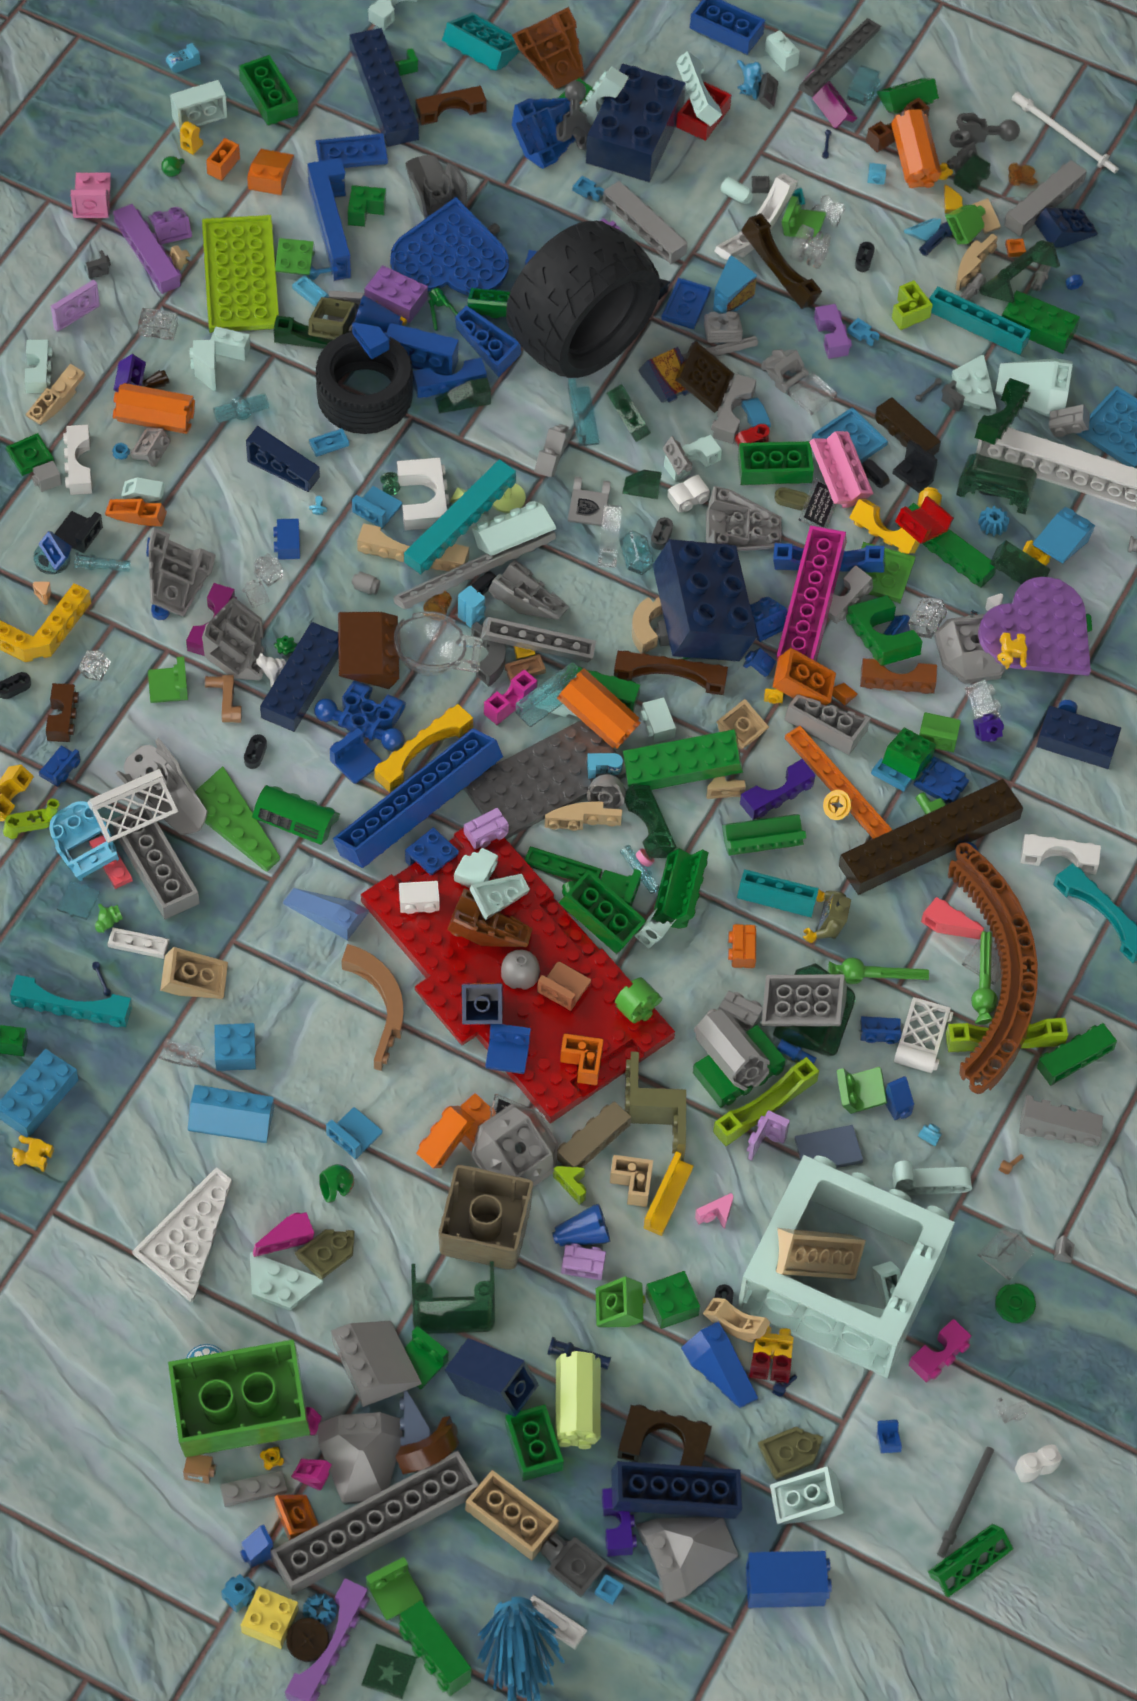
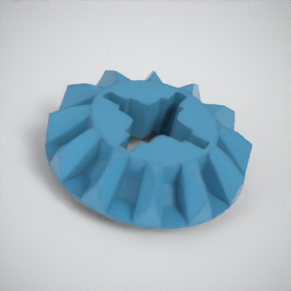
(328, 1604)

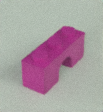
(501, 706)
(929, 1363)

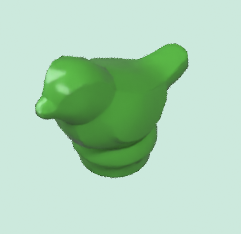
(107, 917)

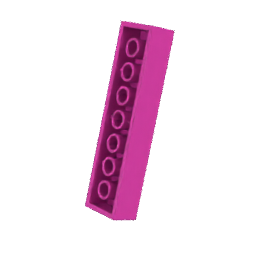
(813, 592)

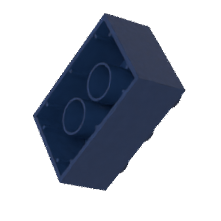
(636, 124)
(704, 600)

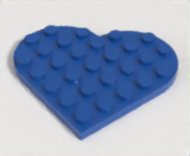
(451, 251)

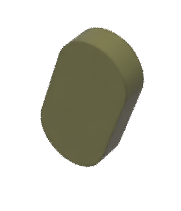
(790, 498)

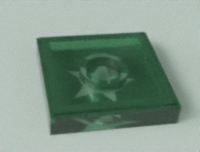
(389, 1671)

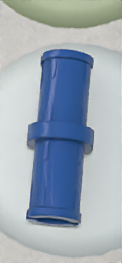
(795, 1053)

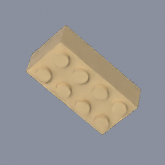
(511, 1515)

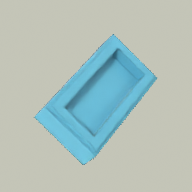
(309, 290)

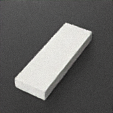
(138, 943)
(568, 1630)

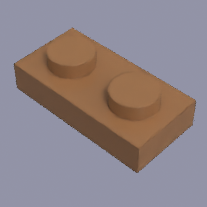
(533, 665)

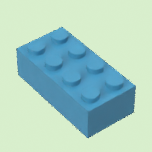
(37, 1093)

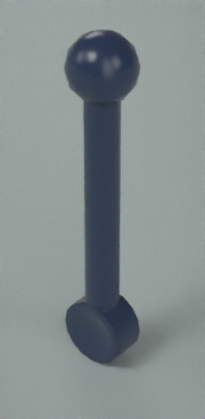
(825, 154)
(96, 966)

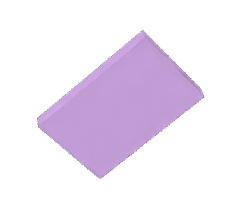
(75, 305)

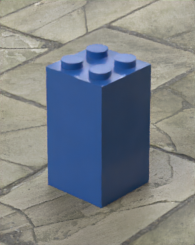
(787, 1579)

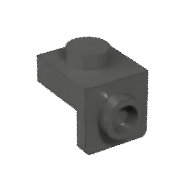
(98, 267)
(952, 397)

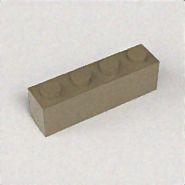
(594, 1136)

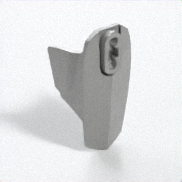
(190, 809)

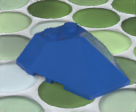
(535, 129)

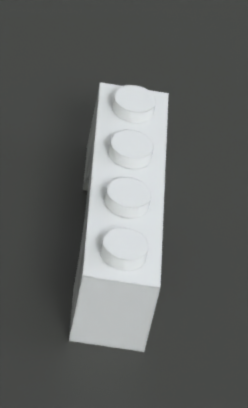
(78, 442)
(1082, 855)

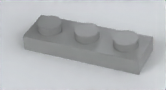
(253, 1488)

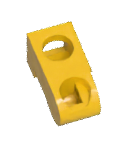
(190, 135)

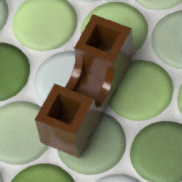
(60, 726)

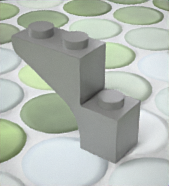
(555, 444)

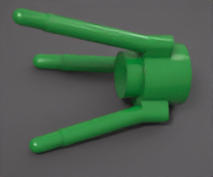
(438, 299)

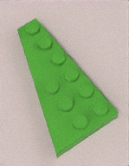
(233, 819)

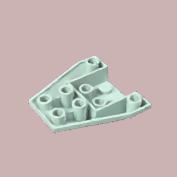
(1047, 380)

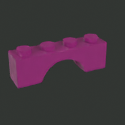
(216, 600)

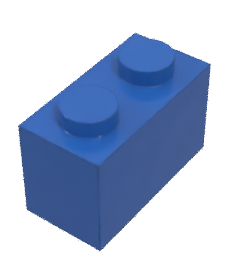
(287, 539)

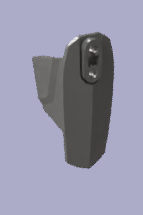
(433, 185)

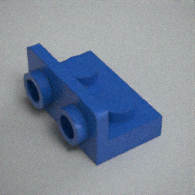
(60, 766)
(880, 1030)

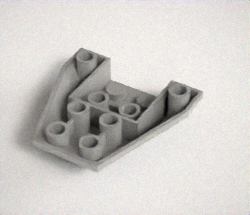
(740, 522)

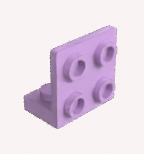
(773, 1127)

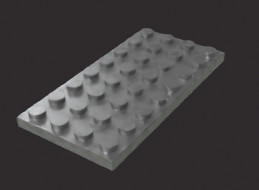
(540, 777)

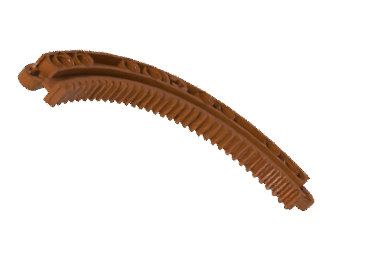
(1003, 915)

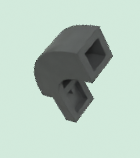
(494, 663)

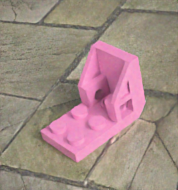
(91, 195)

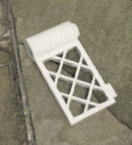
(916, 1054)

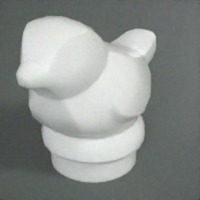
(270, 666)

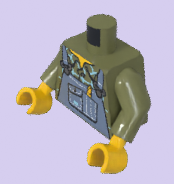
(833, 915)

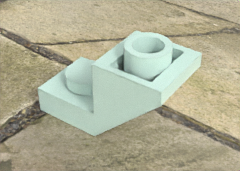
(147, 489)

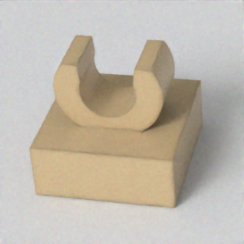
(178, 257)

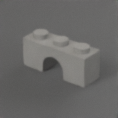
(859, 585)

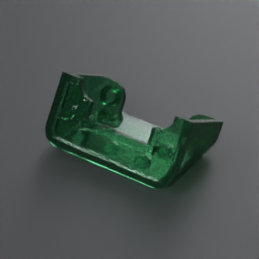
(997, 479)

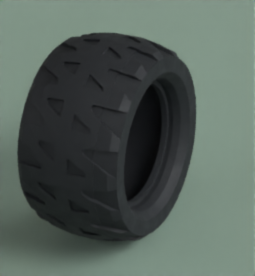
(583, 299)

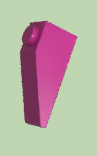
(291, 1232)

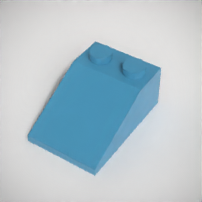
(1064, 535)

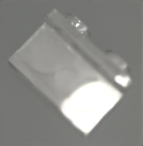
(982, 699)

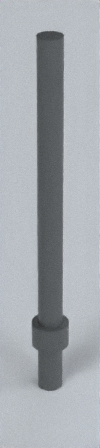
(950, 1535)

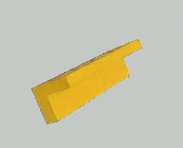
(667, 1195)

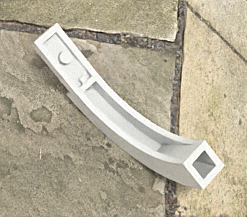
(771, 209)

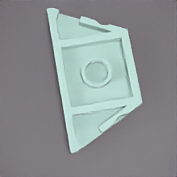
(975, 384)
(280, 1283)

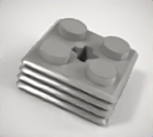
(723, 327)

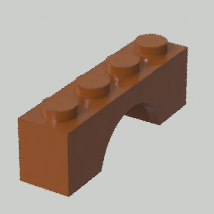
(921, 679)

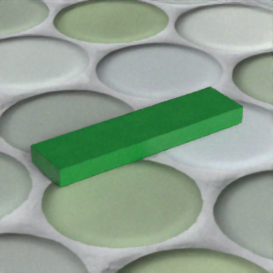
(558, 864)

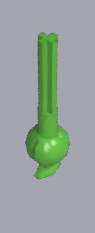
(855, 971)
(984, 999)

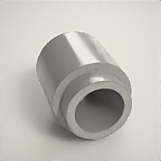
(366, 583)

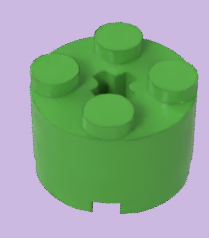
(638, 1000)

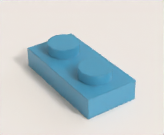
(329, 442)
(891, 776)

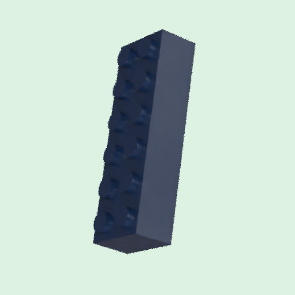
(301, 677)
(676, 1489)

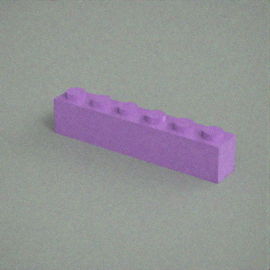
(147, 248)

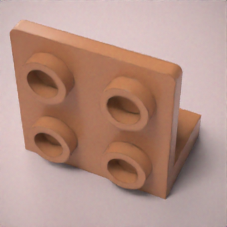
(563, 985)

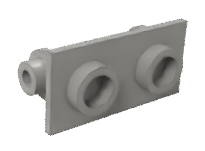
(676, 456)

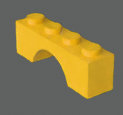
(868, 515)

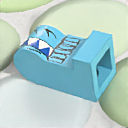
(183, 59)
(603, 763)

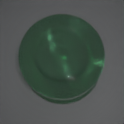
(390, 483)

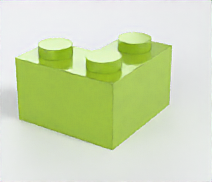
(912, 306)

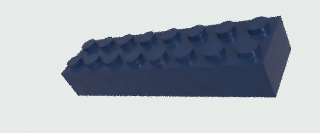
(384, 87)

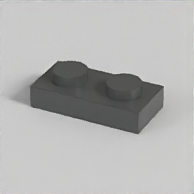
(768, 90)

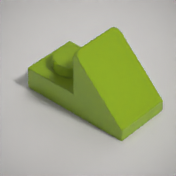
(568, 1179)

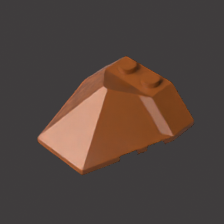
(553, 48)
(495, 931)

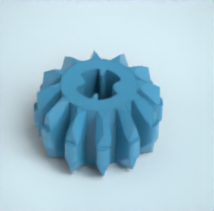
(993, 521)

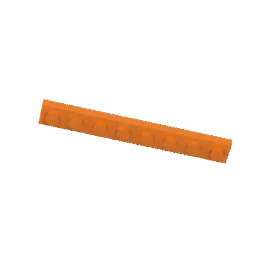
(835, 780)

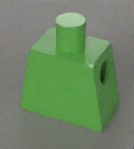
(966, 222)

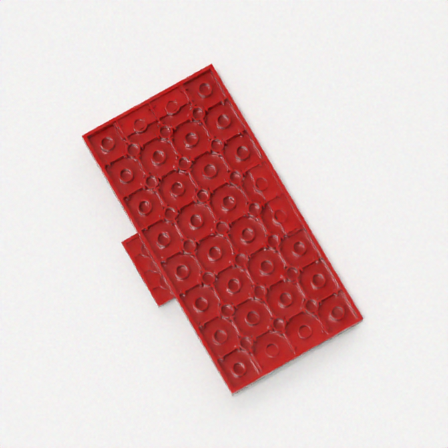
(554, 938)

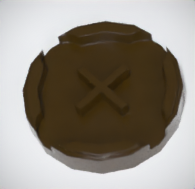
(307, 1639)

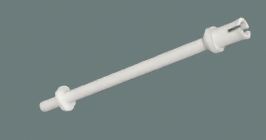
(1028, 105)

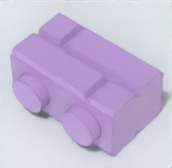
(486, 829)
(583, 1261)

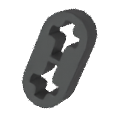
(658, 532)

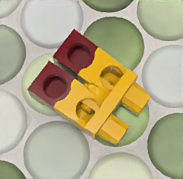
(773, 1347)

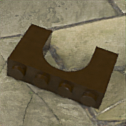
(644, 1421)

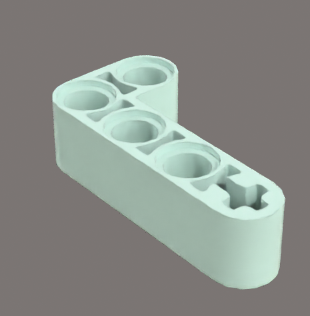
(930, 1179)

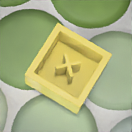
(269, 1617)

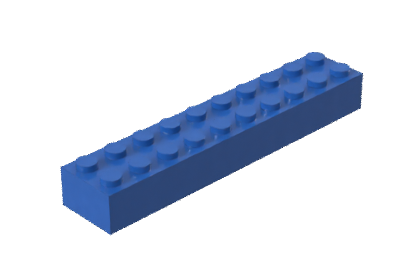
(417, 798)

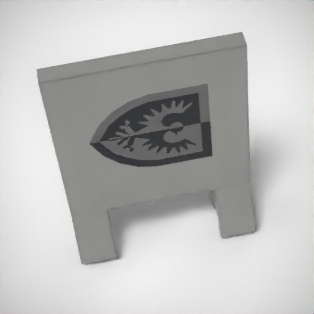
(588, 506)

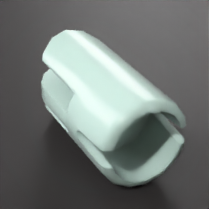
(736, 190)

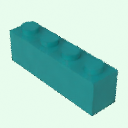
(777, 893)

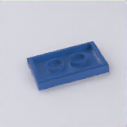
(686, 303)

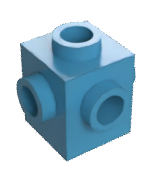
(238, 1592)

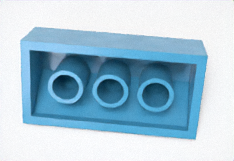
(230, 1113)

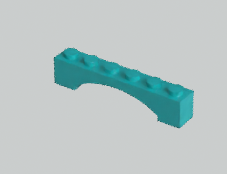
(1076, 884)
(112, 1010)

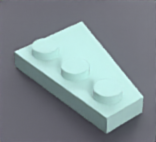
(498, 893)

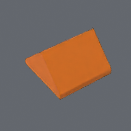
(295, 1514)

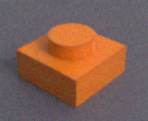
(1015, 247)

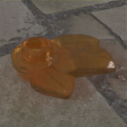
(1021, 174)

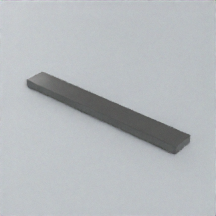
(839, 57)

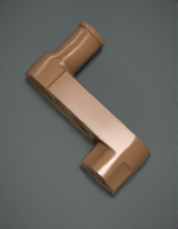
(226, 682)

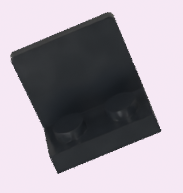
(917, 468)
(79, 530)

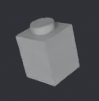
(46, 476)

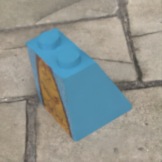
(734, 287)

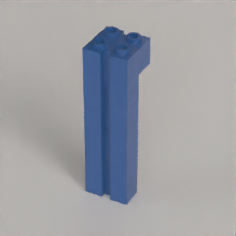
(324, 186)

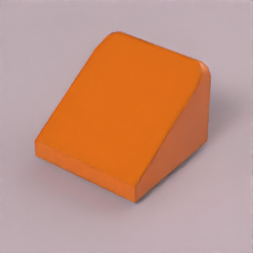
(843, 693)

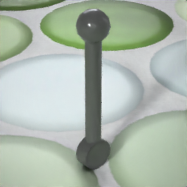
(938, 381)

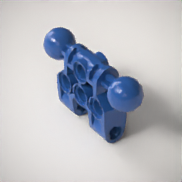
(362, 713)

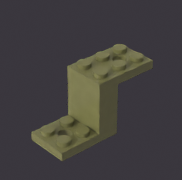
(655, 1105)

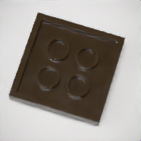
(704, 376)

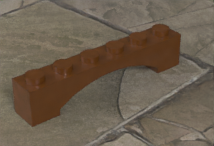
(709, 676)

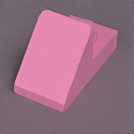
(719, 1208)

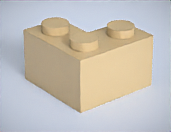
(635, 1174)

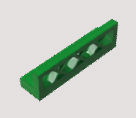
(966, 1554)

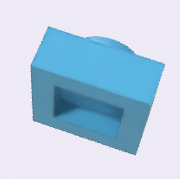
(609, 1589)

